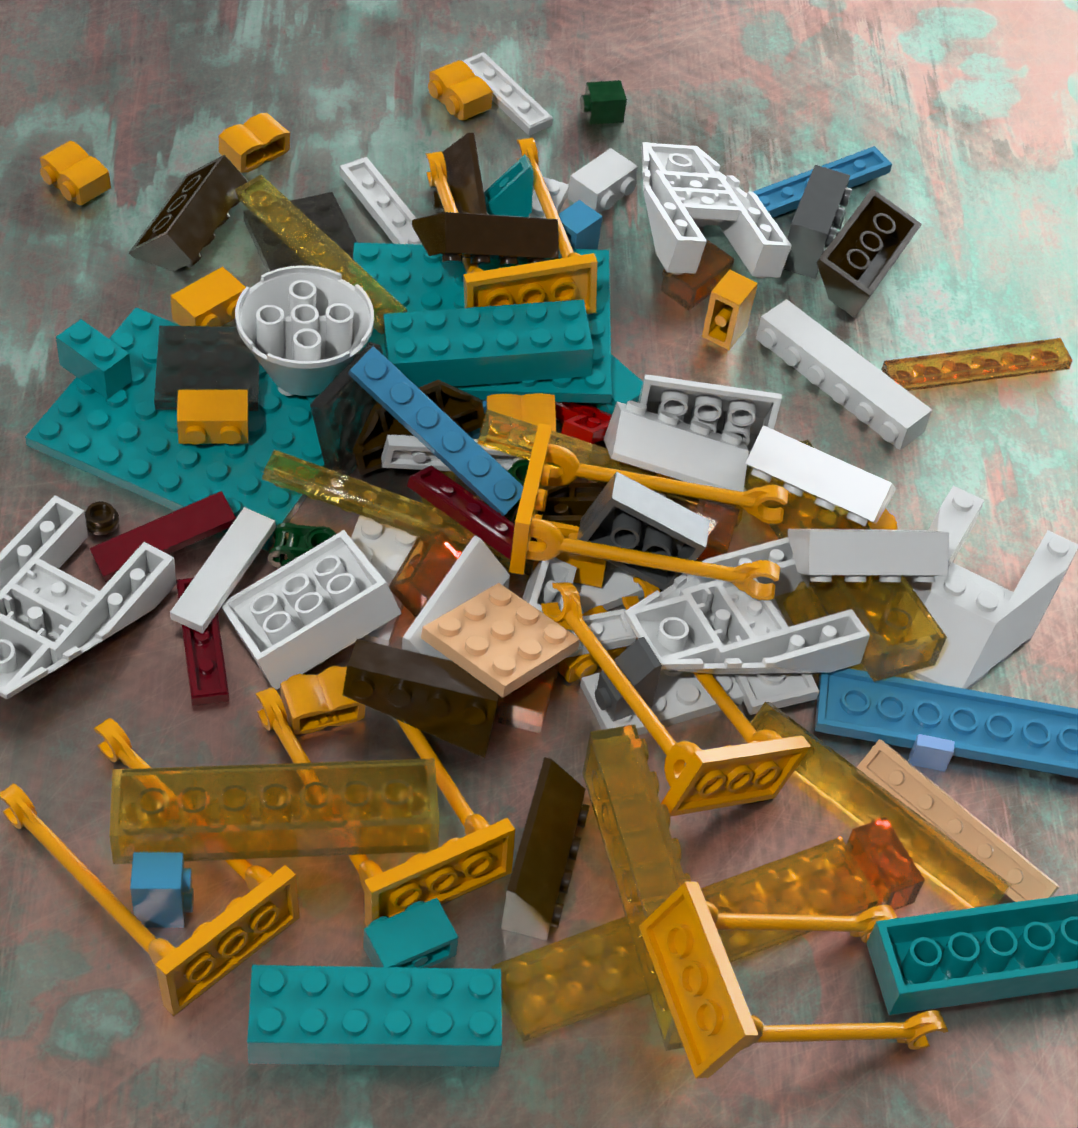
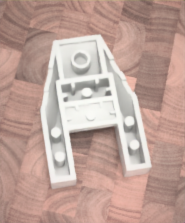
(688, 192)
(978, 615)
(55, 616)
(723, 630)

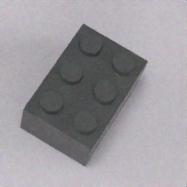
(817, 219)
(645, 521)

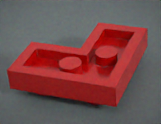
(582, 421)

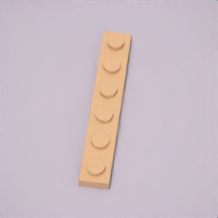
(951, 818)

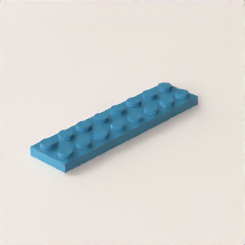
(979, 722)

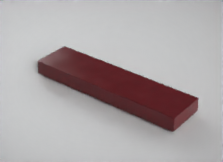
(464, 508)
(166, 533)
(204, 660)

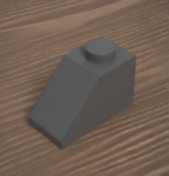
(643, 672)

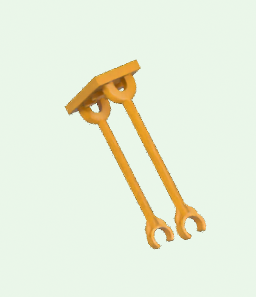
(545, 281)
(534, 499)
(710, 776)
(441, 873)
(214, 945)
(708, 998)

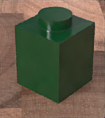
(604, 102)

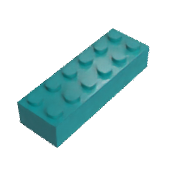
(491, 343)
(976, 954)
(375, 1016)

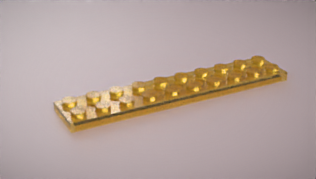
(601, 964)

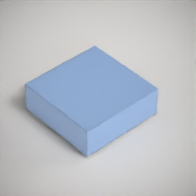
(931, 752)

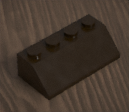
(463, 177)
(190, 216)
(488, 237)
(865, 251)
(544, 853)

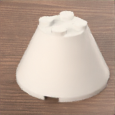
(304, 326)

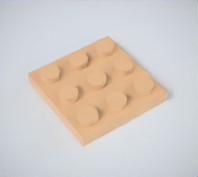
(500, 639)

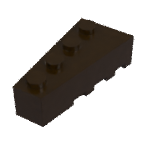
(423, 693)

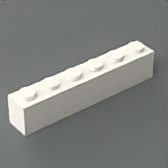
(843, 374)

